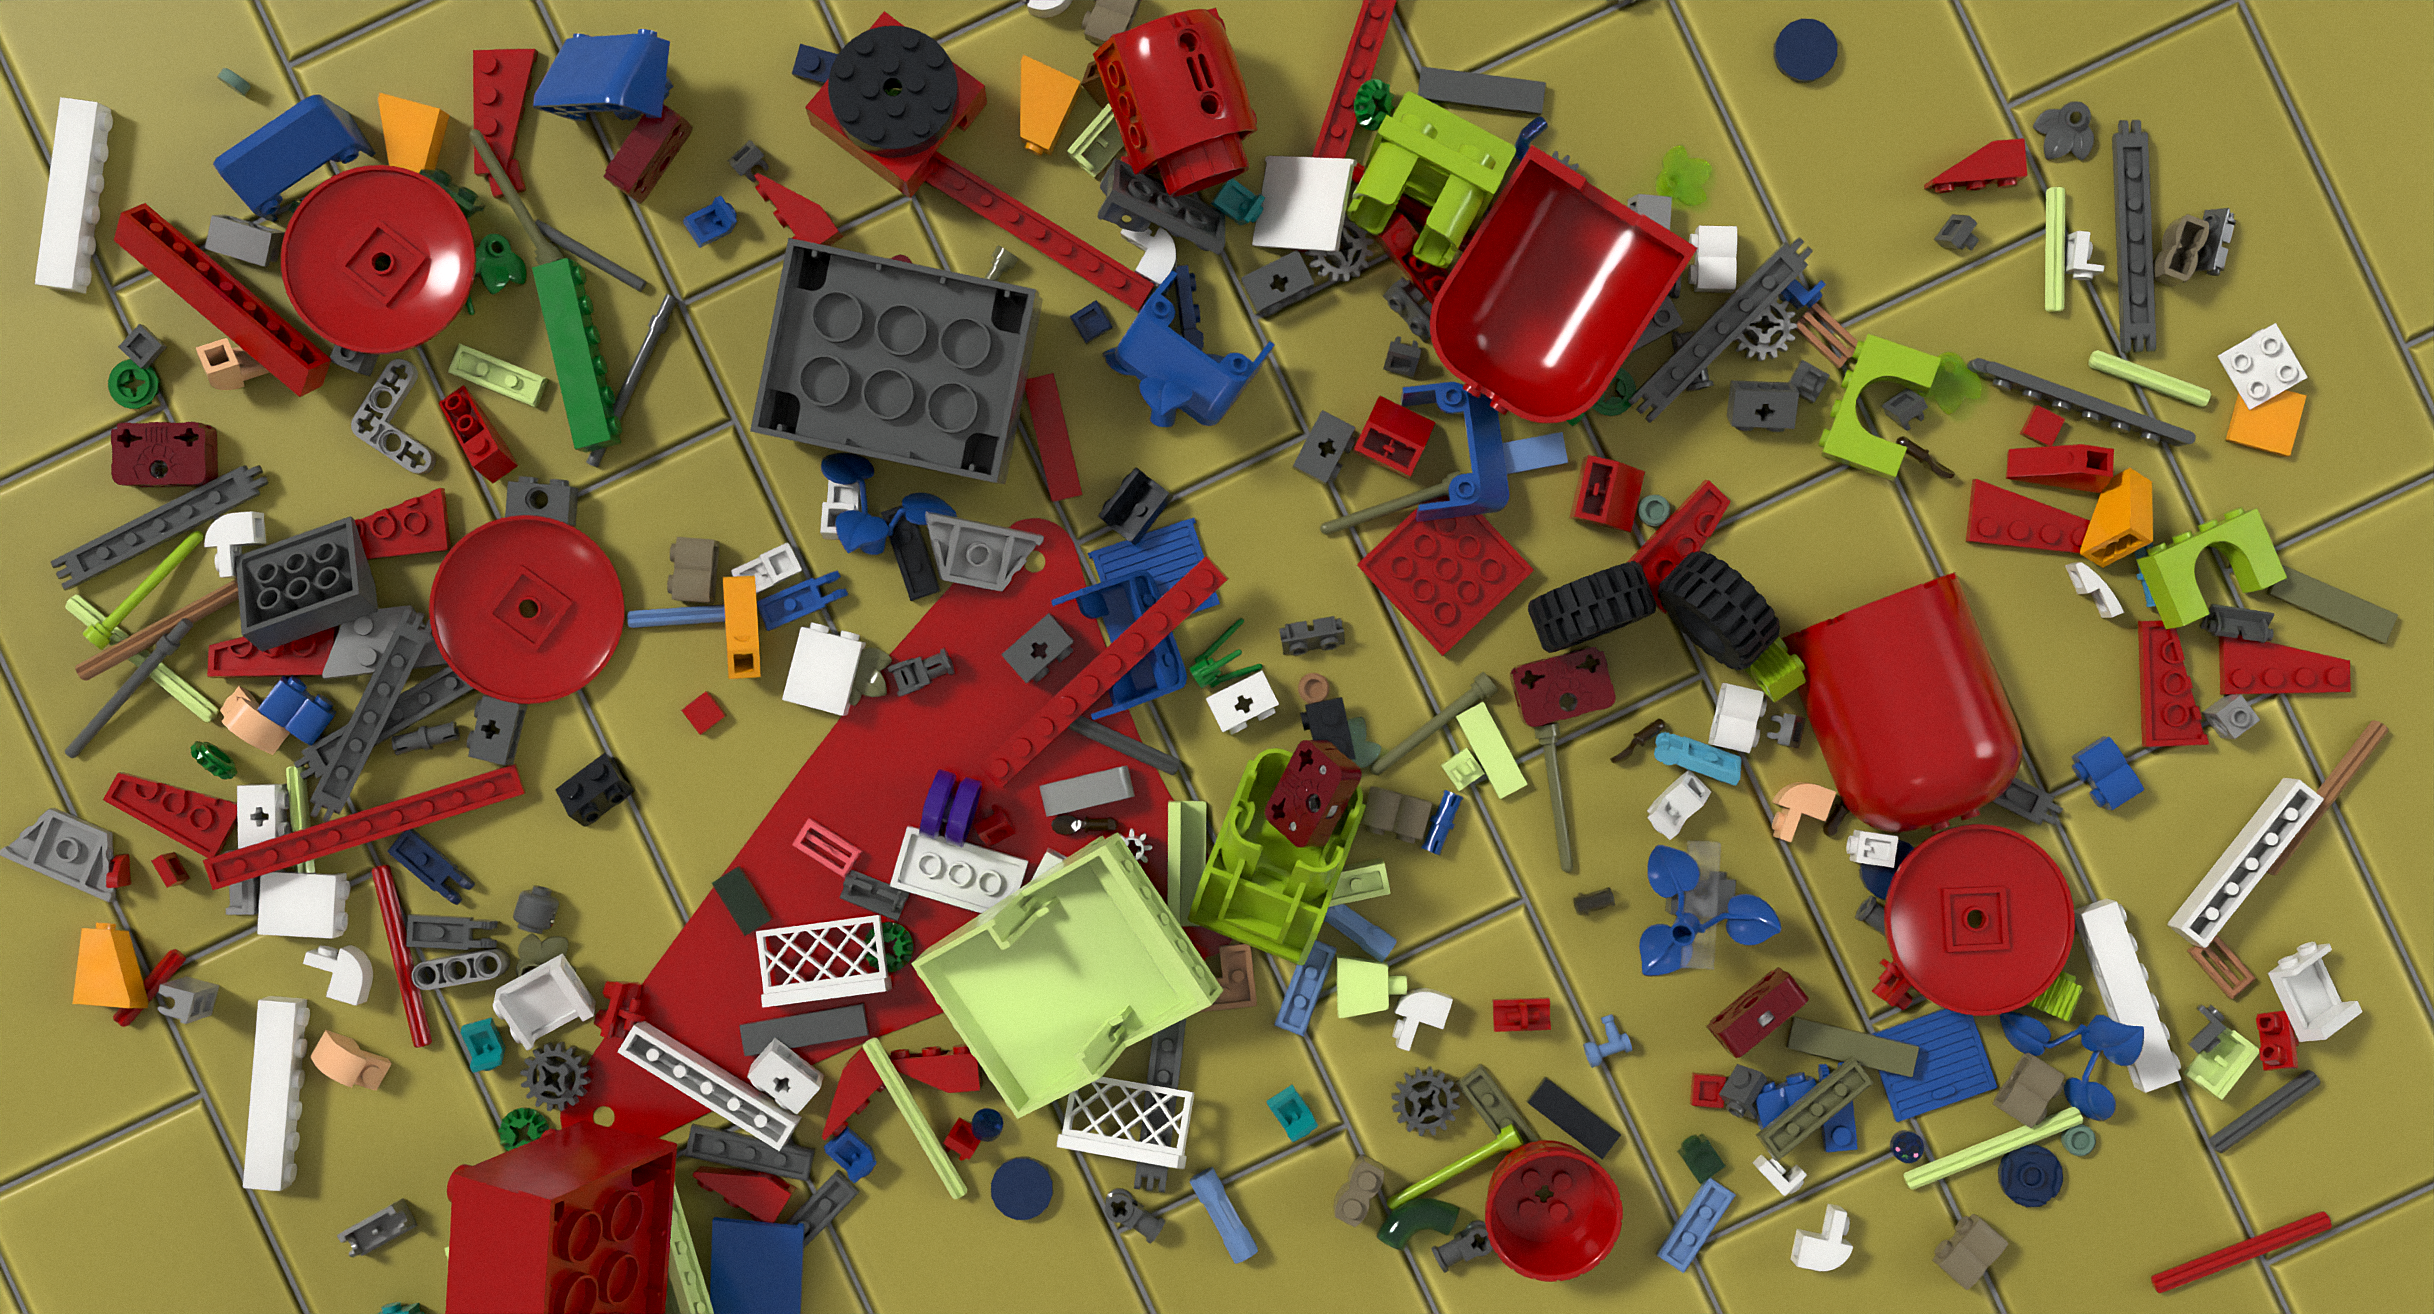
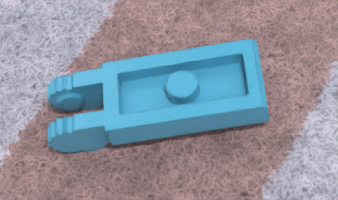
(1698, 757)

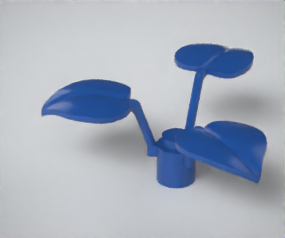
(1159, 394)
(861, 529)
(1675, 871)
(2119, 1043)

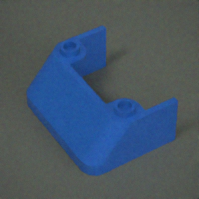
(289, 151)
(1160, 352)
(1487, 485)
(1120, 605)

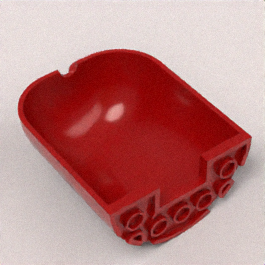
(1552, 293)
(1909, 708)

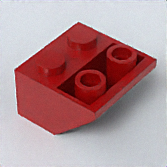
(1394, 437)
(1607, 493)

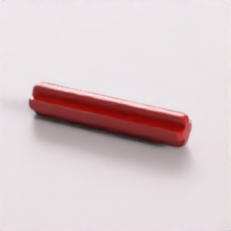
(159, 975)

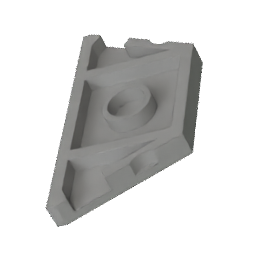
(978, 551)
(364, 640)
(67, 851)

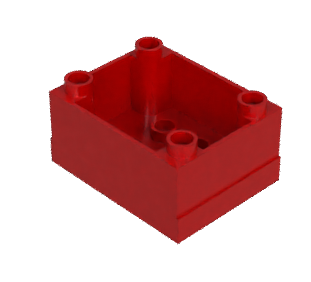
(563, 1226)

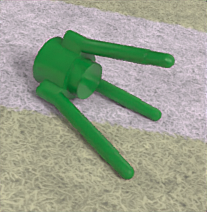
(1206, 670)

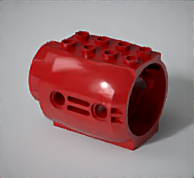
(1179, 100)

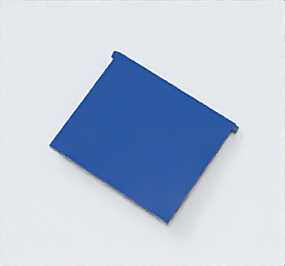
(1163, 553)
(1947, 1067)
(756, 1267)

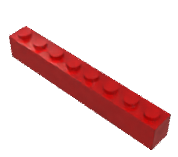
(222, 299)

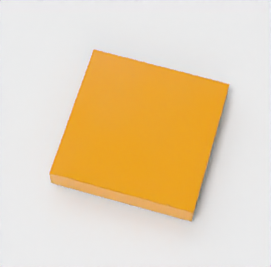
(2269, 425)

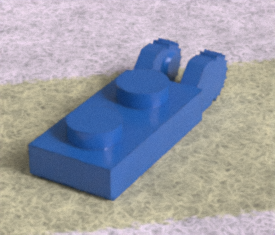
(798, 601)
(1840, 1130)

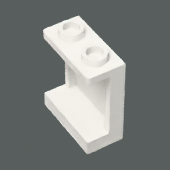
(823, 669)
(303, 904)
(2310, 994)
(543, 1001)

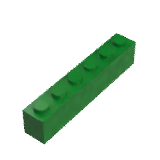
(577, 355)

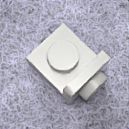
(2077, 252)
(1872, 848)
(1773, 1172)

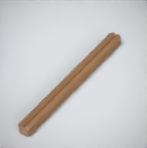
(152, 633)
(2334, 786)

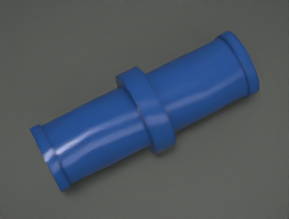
(1442, 822)

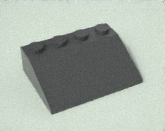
(304, 585)

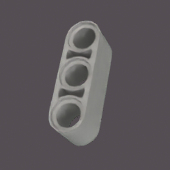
(1086, 791)
(446, 969)

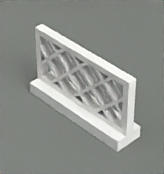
(824, 988)
(1126, 1148)

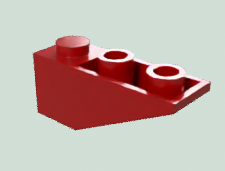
(1995, 163)
(802, 215)
(1398, 243)
(477, 435)
(2062, 466)
(945, 1070)
(855, 1085)
(755, 1191)

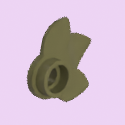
(868, 676)
(535, 953)

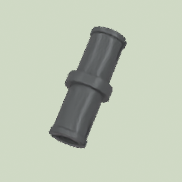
(425, 738)

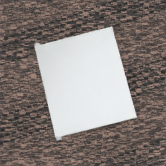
(1304, 203)

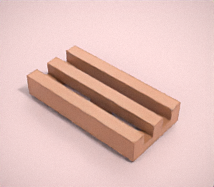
(1834, 326)
(2211, 972)

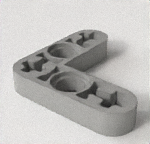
(383, 427)

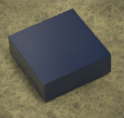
(1091, 322)

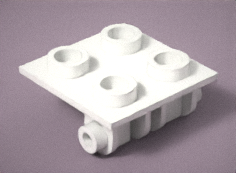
(2262, 366)

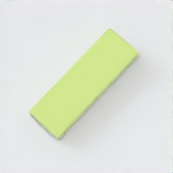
(498, 375)
(1491, 750)

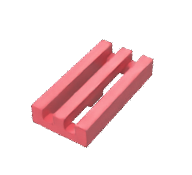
(850, 861)

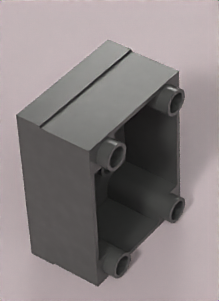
(897, 361)

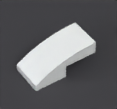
(770, 567)
(2087, 581)

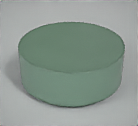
(234, 81)
(1653, 510)
(2078, 1140)

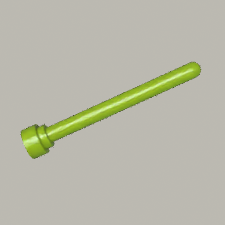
(101, 632)
(1507, 1140)

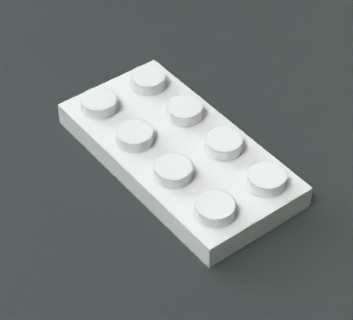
(956, 875)

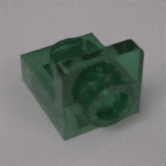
(1700, 1157)

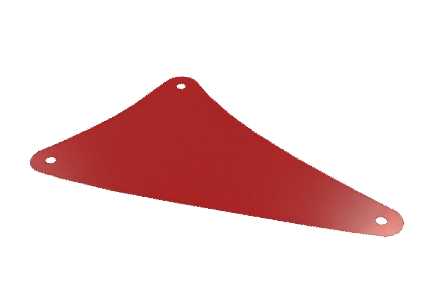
(868, 788)

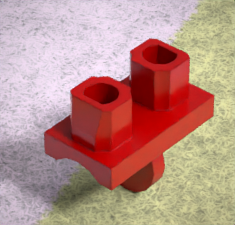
(1892, 986)
(622, 1009)
(1521, 1014)
(2277, 1041)

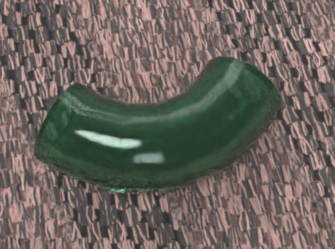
(1417, 1216)

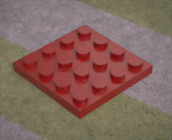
(1445, 573)

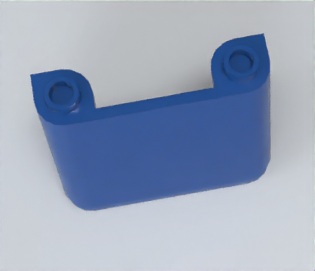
(606, 75)

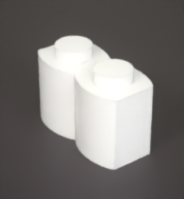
(1714, 259)
(1737, 718)

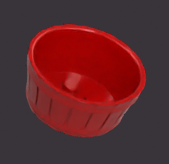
(1567, 1230)

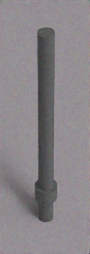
(658, 324)
(165, 646)

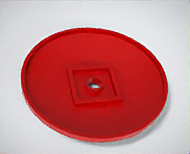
(342, 233)
(480, 619)
(2022, 930)

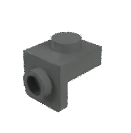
(2207, 1037)
(1742, 1091)

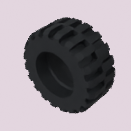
(1592, 606)
(1719, 610)

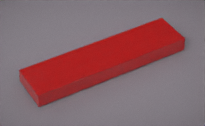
(1053, 437)

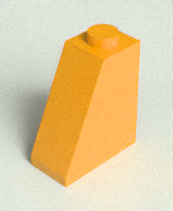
(1044, 105)
(412, 132)
(2120, 519)
(108, 969)

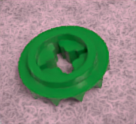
(1365, 106)
(123, 375)
(1625, 388)
(213, 759)
(903, 946)
(520, 1118)

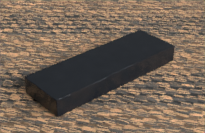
(912, 557)
(1573, 1118)

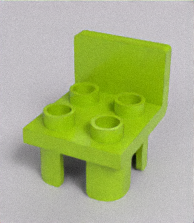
(1437, 163)
(1260, 882)

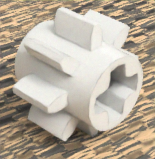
(1139, 842)

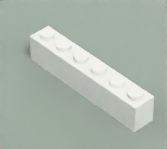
(73, 195)
(2245, 862)
(2125, 990)
(709, 1084)
(275, 1093)

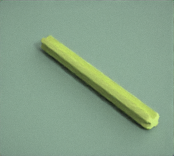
(162, 674)
(914, 1118)
(1992, 1148)

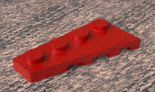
(498, 100)
(2018, 521)
(407, 528)
(1681, 535)
(297, 658)
(2276, 668)
(2166, 695)
(179, 813)

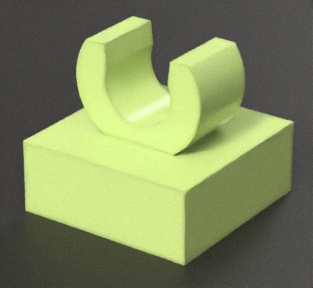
(1462, 769)

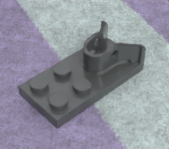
(1147, 201)

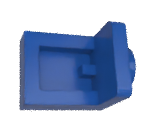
(711, 222)
(1799, 296)
(851, 1154)

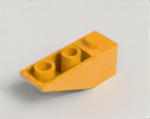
(741, 627)

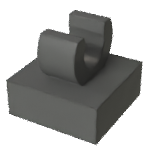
(746, 158)
(1957, 233)
(142, 346)
(1402, 358)
(1808, 381)
(1905, 407)
(1790, 731)

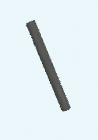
(591, 256)

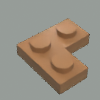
(1236, 978)

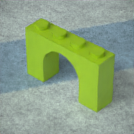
(1877, 362)
(2171, 567)

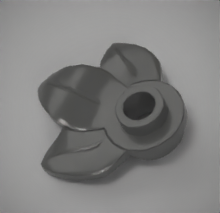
(2064, 135)

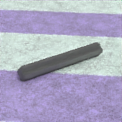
(1125, 745)
(2264, 1111)

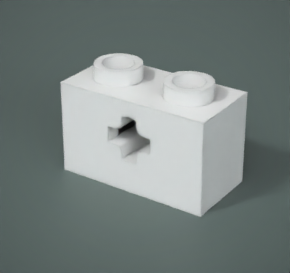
(1234, 720)
(251, 802)
(800, 1079)

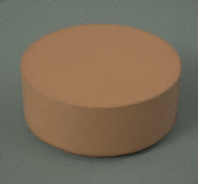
(1313, 688)

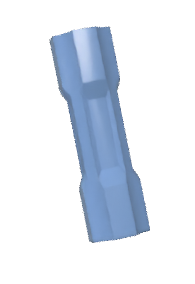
(1368, 936)
(1234, 1233)

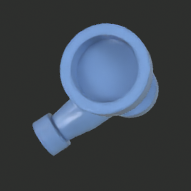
(1616, 1043)

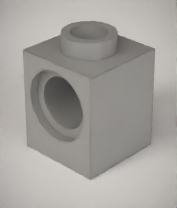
(2231, 716)

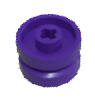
(946, 807)

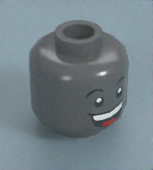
(536, 909)

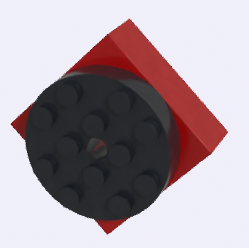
(900, 131)

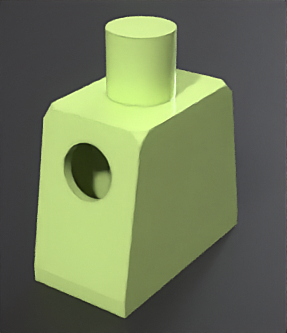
(1365, 986)

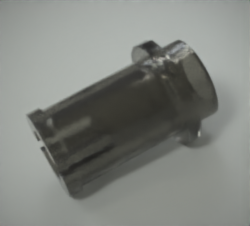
(1593, 901)

